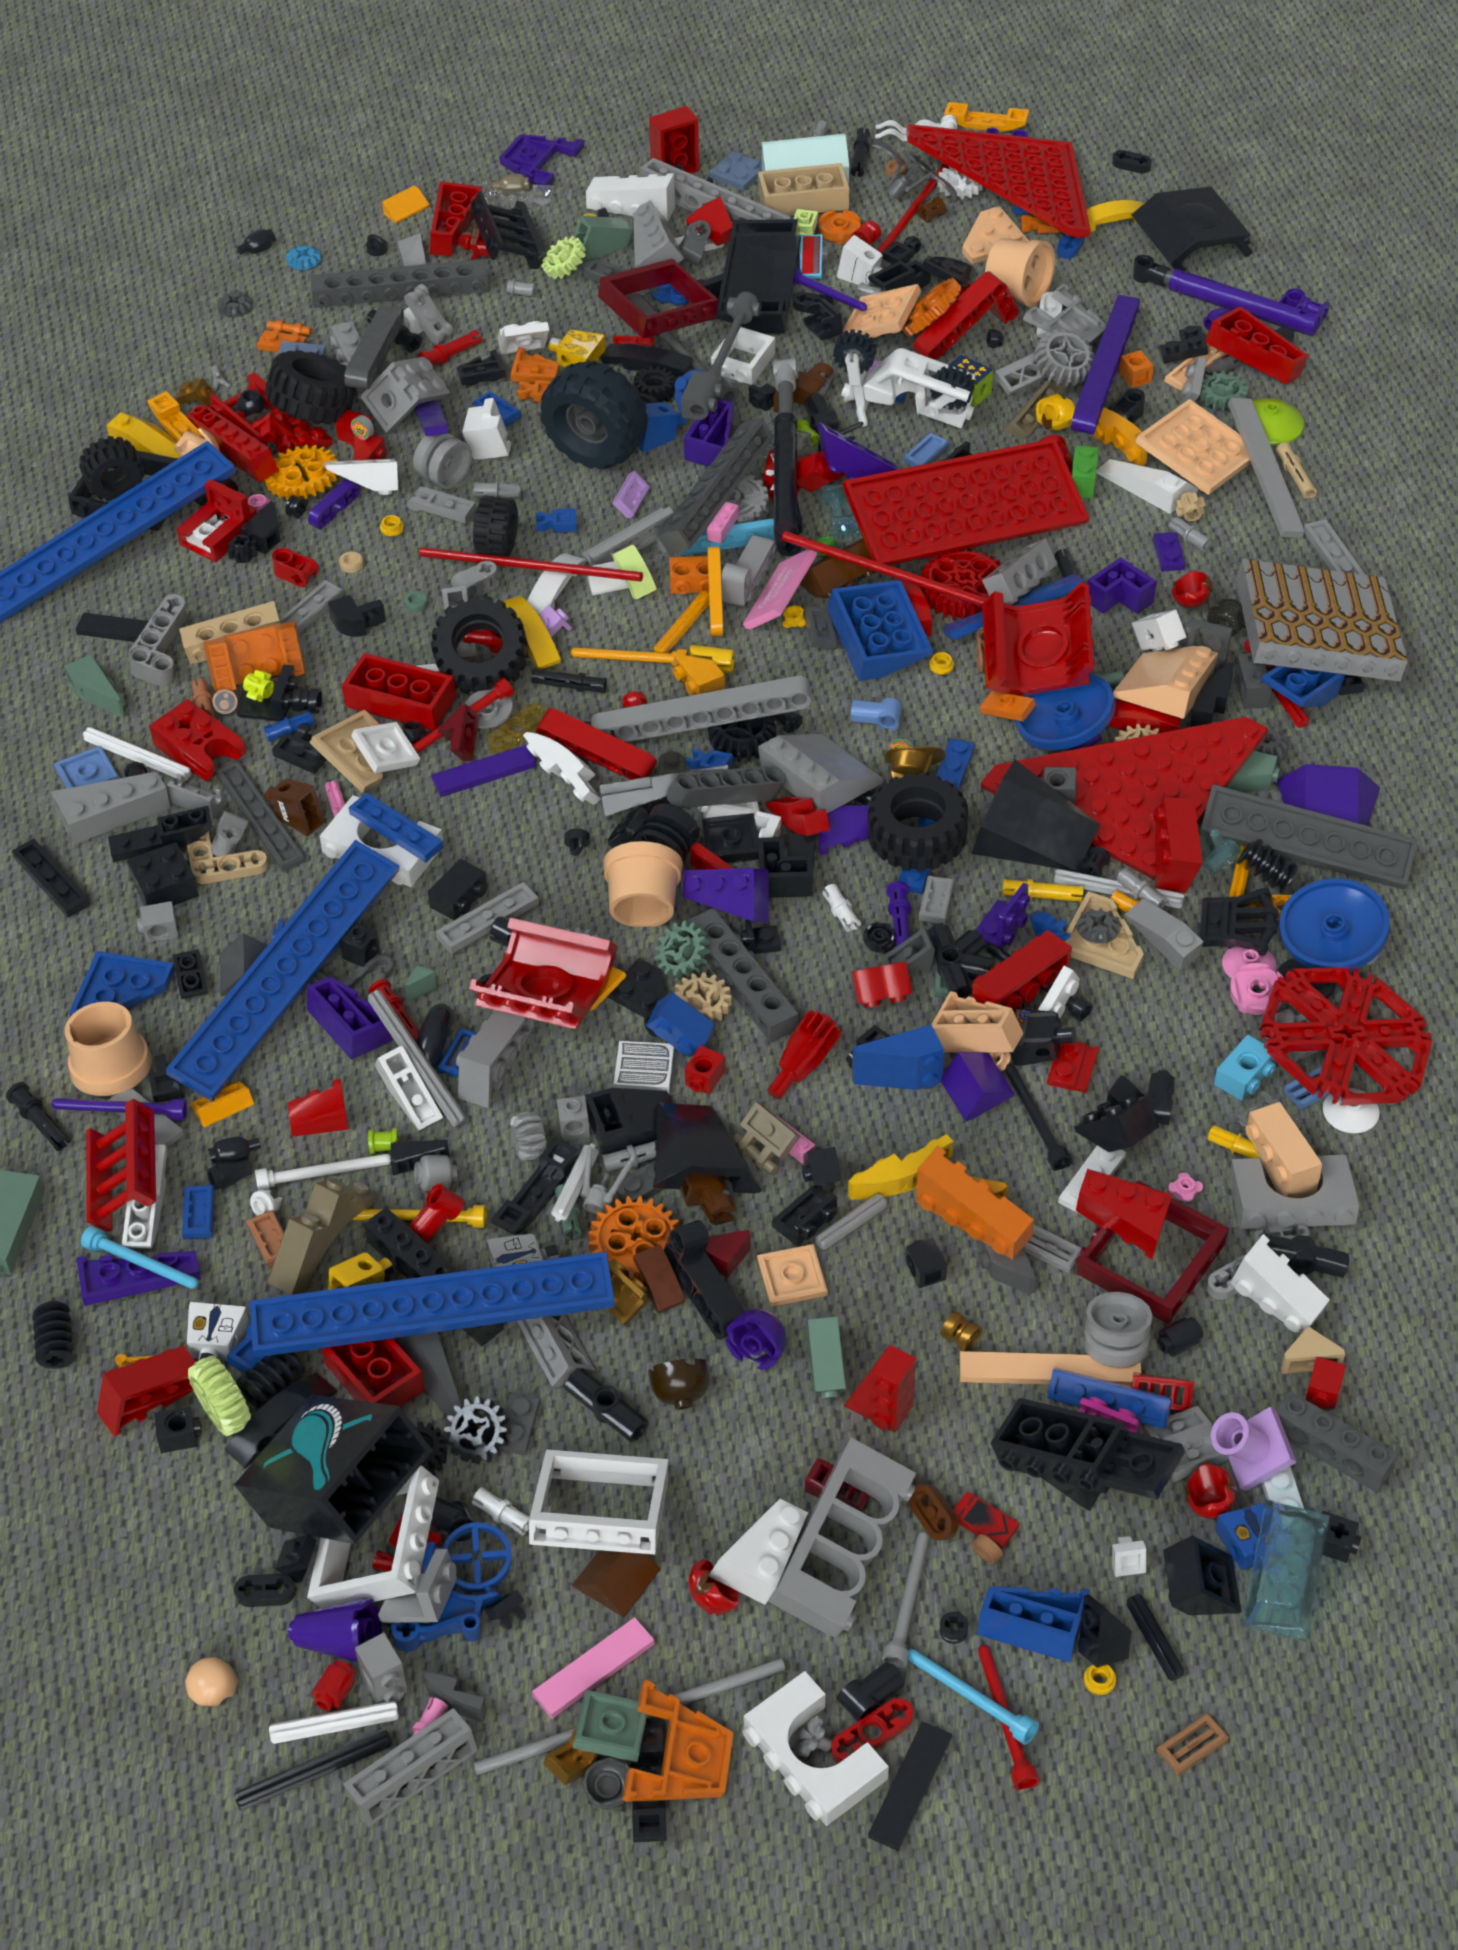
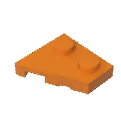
(532, 368)

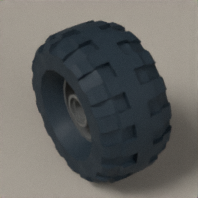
(593, 414)

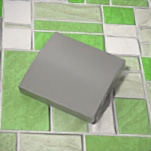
(1194, 1432)

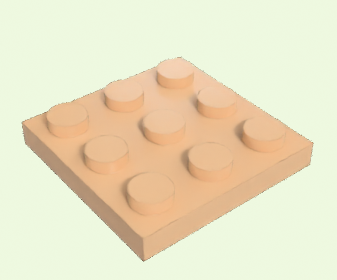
(884, 312)

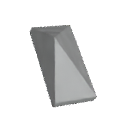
(412, 250)

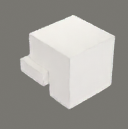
(486, 431)

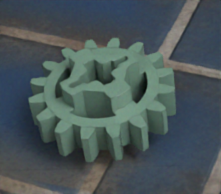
(1220, 387)
(682, 950)

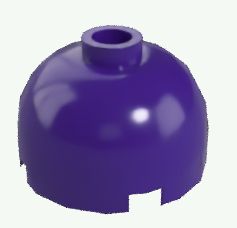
(755, 1332)

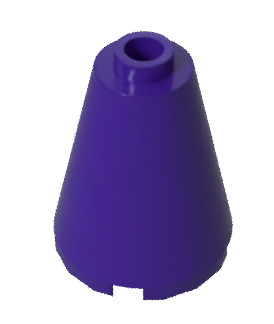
(337, 1628)

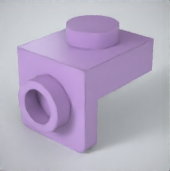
(554, 619)

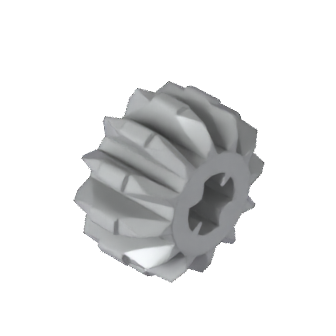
(528, 1135)

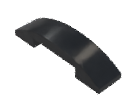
(539, 1189)
(274, 1416)
(650, 1816)

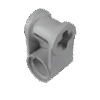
(476, 580)
(228, 834)

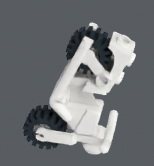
(942, 398)

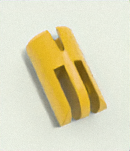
(721, 656)

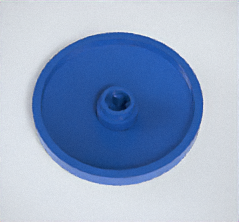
(1068, 715)
(1334, 924)

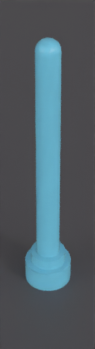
(96, 1240)
(1023, 1727)

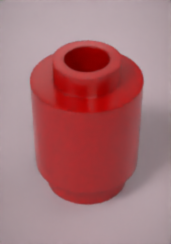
(333, 1686)

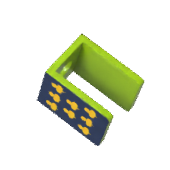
(983, 376)

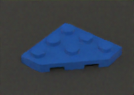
(122, 980)

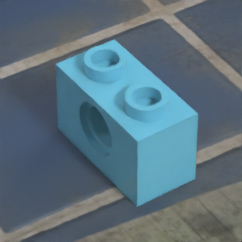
(1244, 1068)

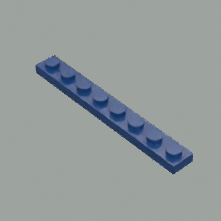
(951, 769)

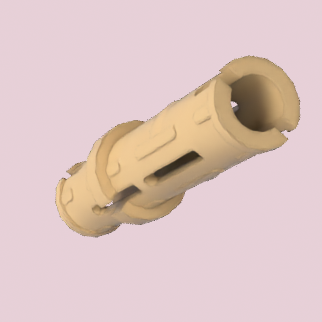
(1286, 454)

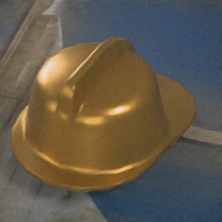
(913, 760)

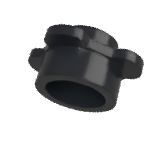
(413, 731)

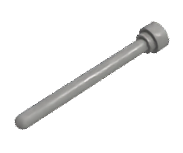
(896, 1650)

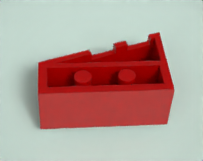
(1177, 844)
(1125, 1208)
(142, 1386)
(886, 1390)

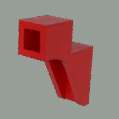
(368, 449)

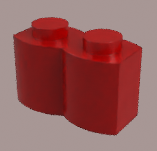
(881, 983)

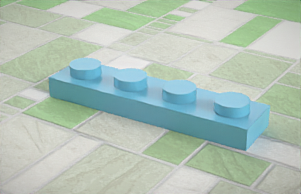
(737, 536)

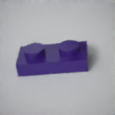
(1169, 551)

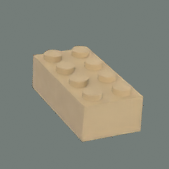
(805, 188)

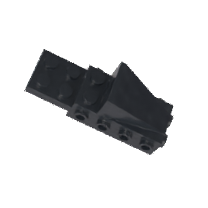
(1083, 1452)

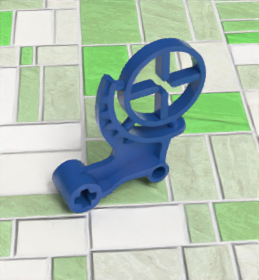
(460, 1610)

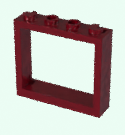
(615, 287)
(1163, 1309)

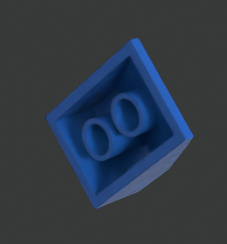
(1304, 686)
(900, 1061)

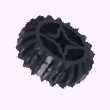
(742, 737)

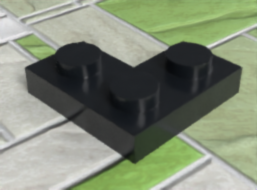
(1190, 345)

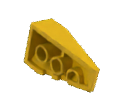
(143, 435)

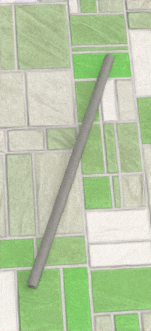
(686, 1697)

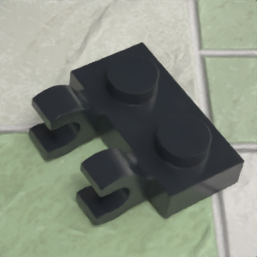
(298, 750)

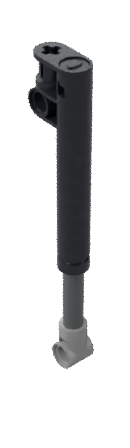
(786, 506)

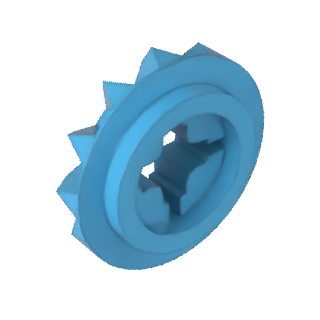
(309, 257)

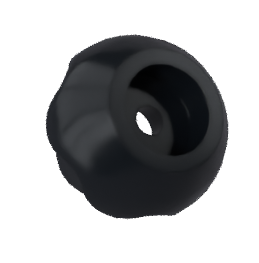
(250, 402)
(879, 937)

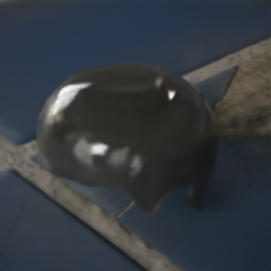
(1227, 614)

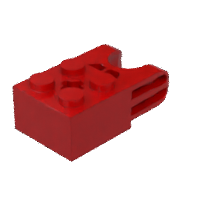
(195, 738)

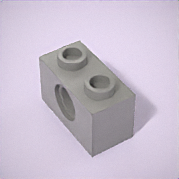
(381, 1669)

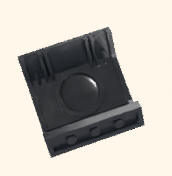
(1188, 221)

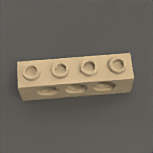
(243, 620)

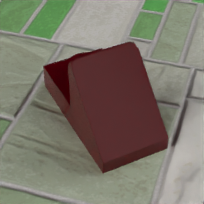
(461, 731)

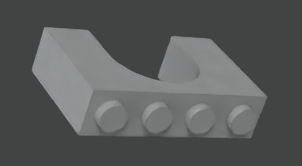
(1261, 1206)

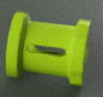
(381, 1140)

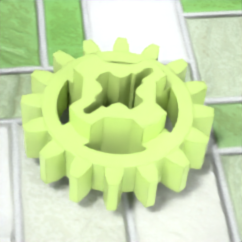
(563, 257)

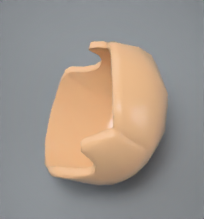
(211, 1681)

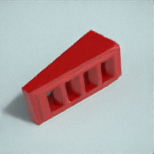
(1188, 1386)

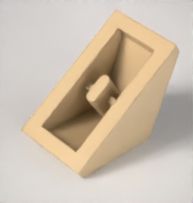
(1306, 1348)

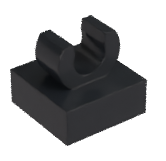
(505, 1606)

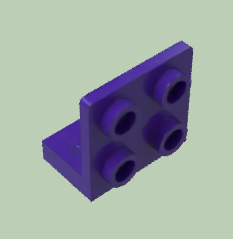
(1003, 919)

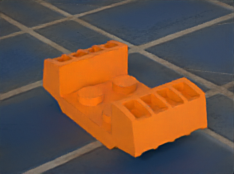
(261, 649)

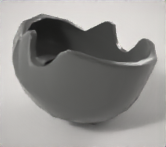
(605, 1783)

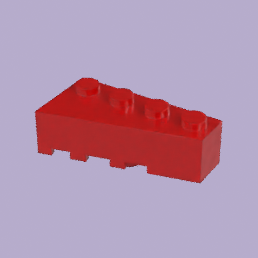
(451, 216)

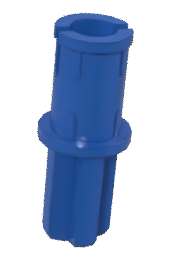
(289, 726)

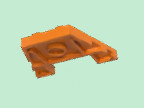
(693, 1758)

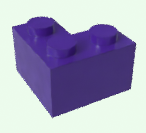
(1121, 584)

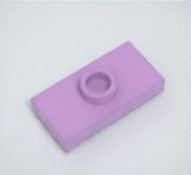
(631, 495)

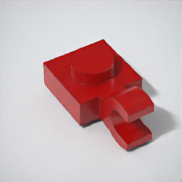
(312, 437)

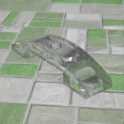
(535, 198)

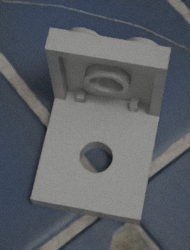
(408, 385)

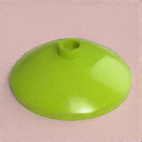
(1279, 420)

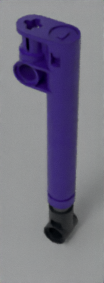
(1292, 311)

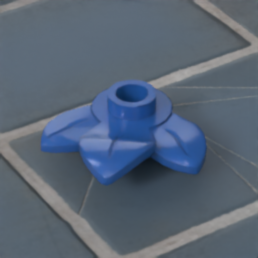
(668, 293)

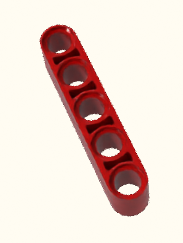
(596, 745)

